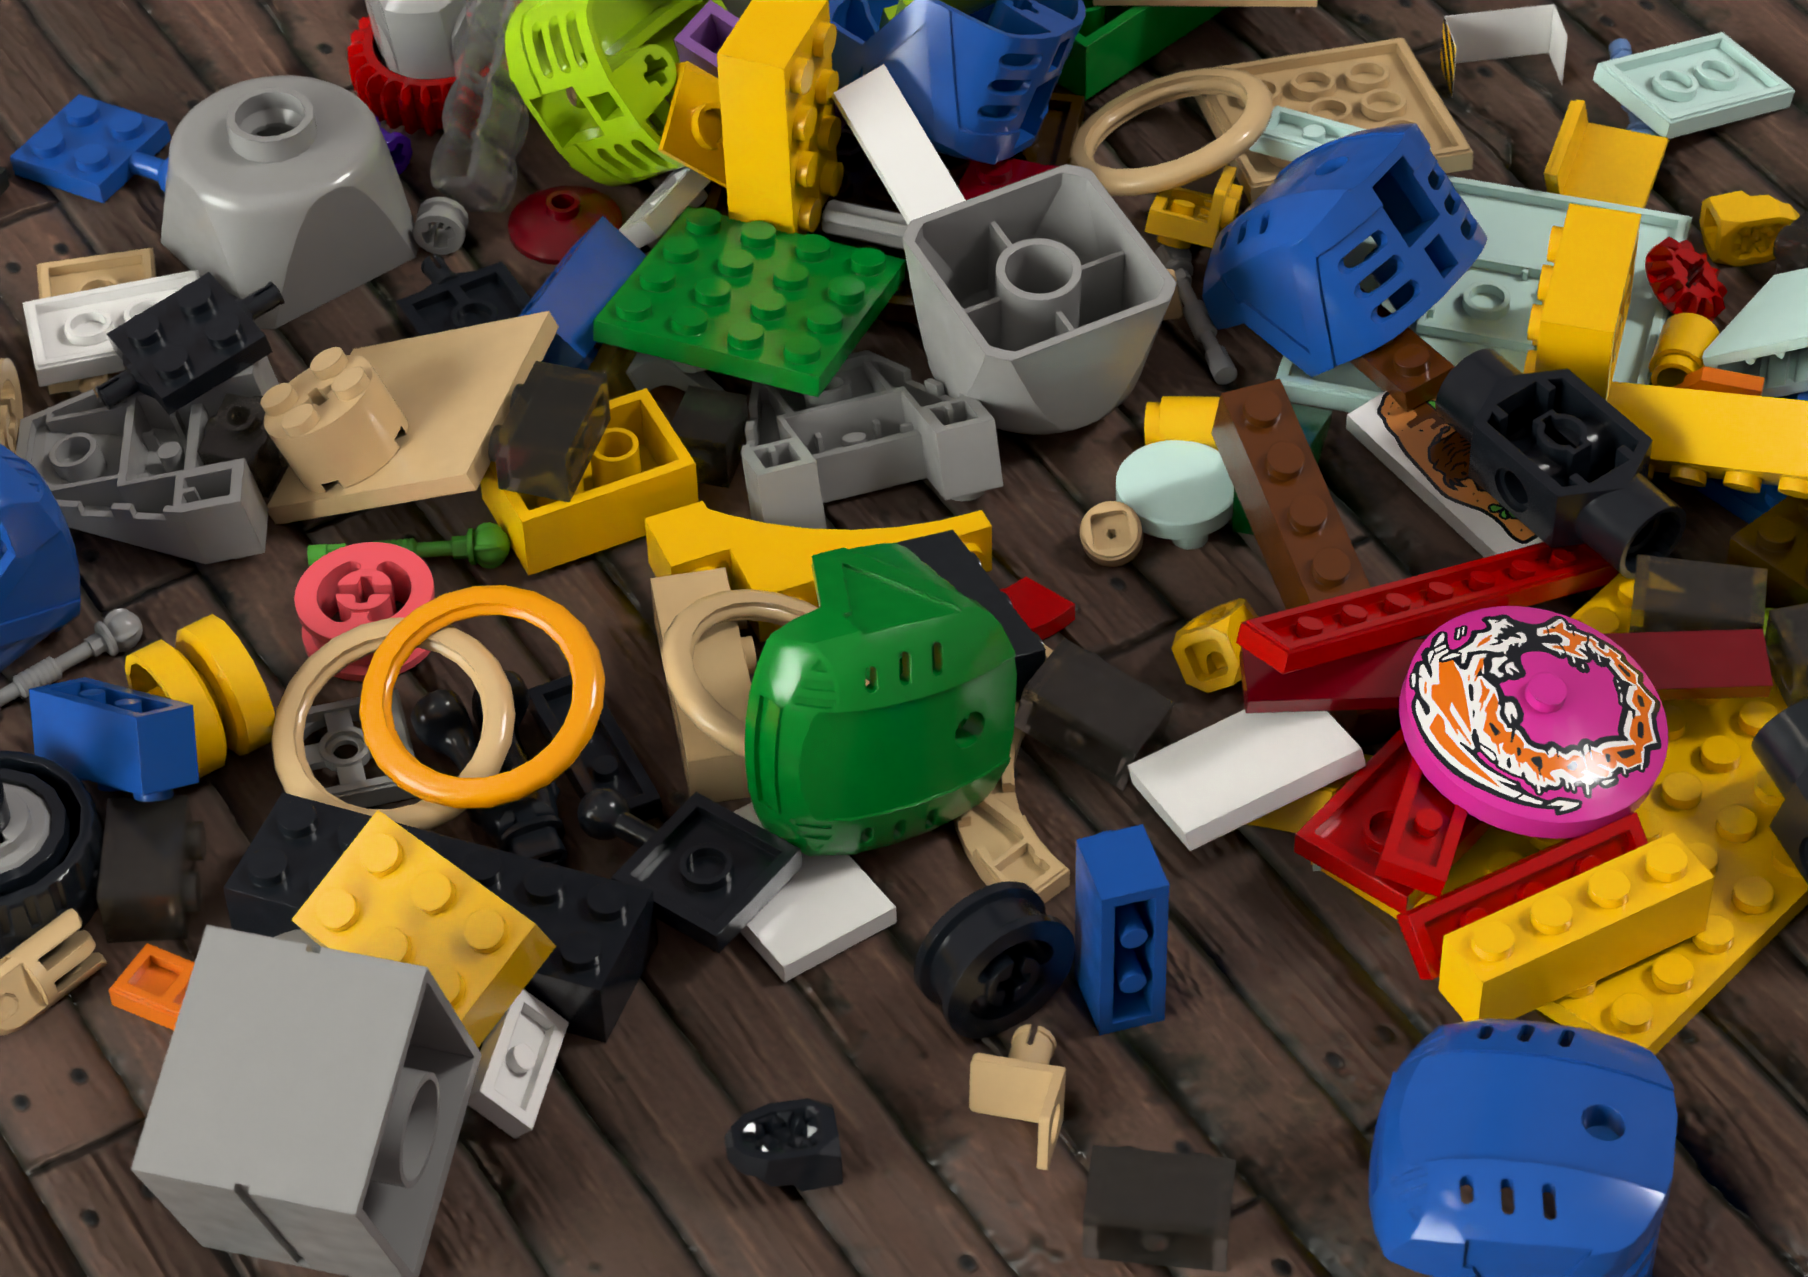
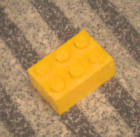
(1585, 295)
(631, 476)
(417, 908)

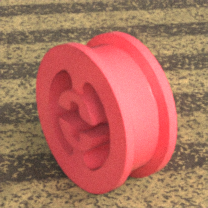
(363, 586)

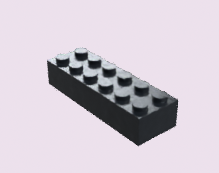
(598, 924)

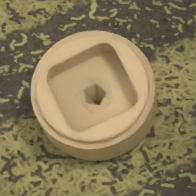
(1111, 533)

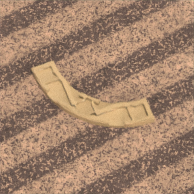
(1003, 842)

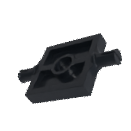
(461, 298)
(189, 343)

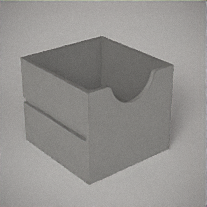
(308, 1106)

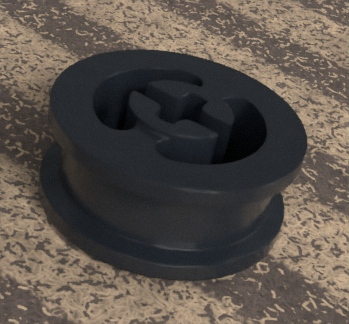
(994, 959)

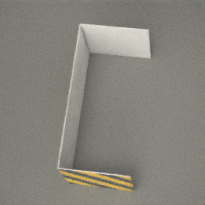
(1502, 35)

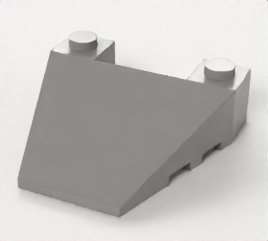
(861, 437)
(139, 472)

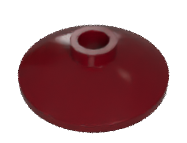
(556, 218)

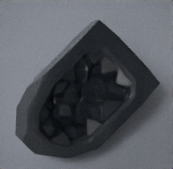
(788, 1144)

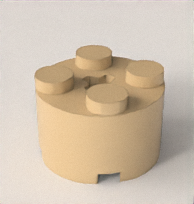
(334, 421)

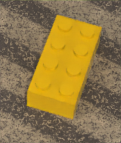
(780, 114)

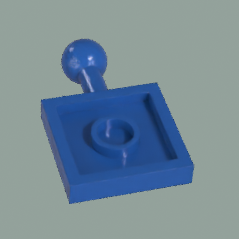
(94, 149)

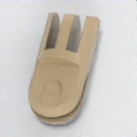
(45, 970)

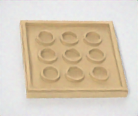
(1351, 85)
(453, 396)

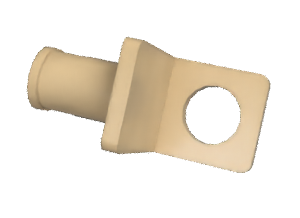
(1022, 1087)

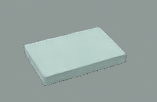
(1693, 85)

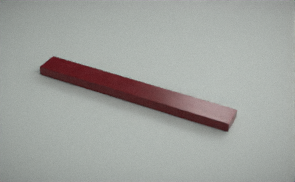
(1677, 663)

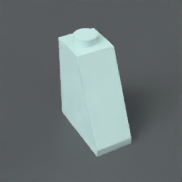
(1769, 337)

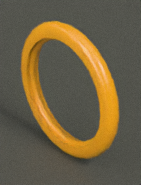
(523, 780)

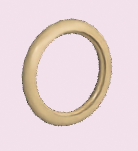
(1191, 166)
(357, 643)
(679, 651)

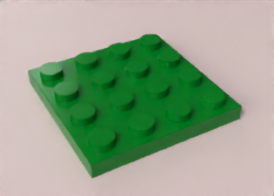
(750, 301)

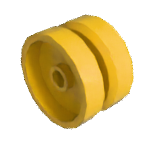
(220, 682)

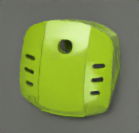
(621, 69)

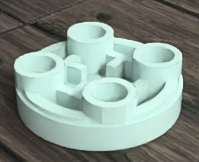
(1177, 490)

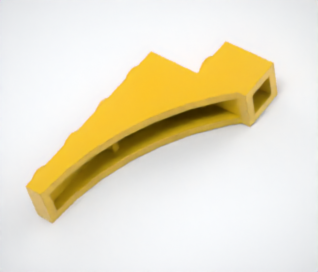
(778, 555)

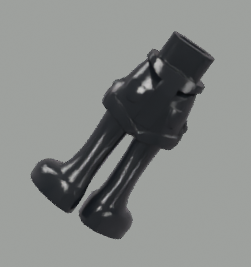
(519, 827)

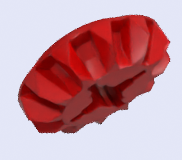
(1671, 266)

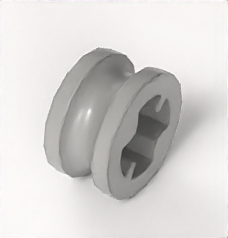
(438, 240)

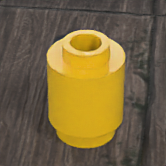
(1680, 348)
(1181, 419)

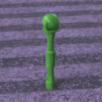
(484, 545)

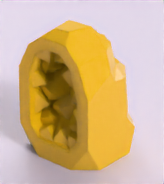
(1743, 227)
(1208, 646)

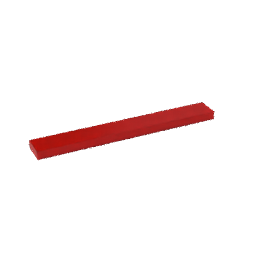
(1419, 604)

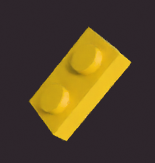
(1194, 217)

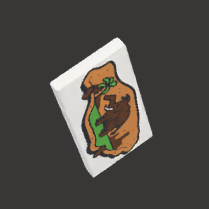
(1436, 467)

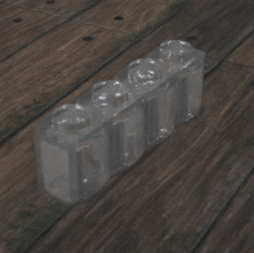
(481, 115)

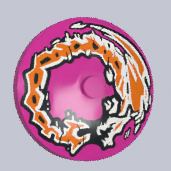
(1533, 721)

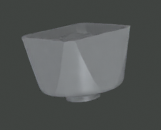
(285, 189)
(1037, 300)

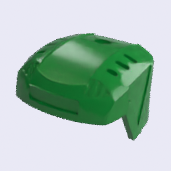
(887, 760)

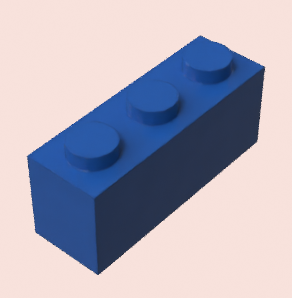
(581, 289)
(116, 736)
(1121, 929)

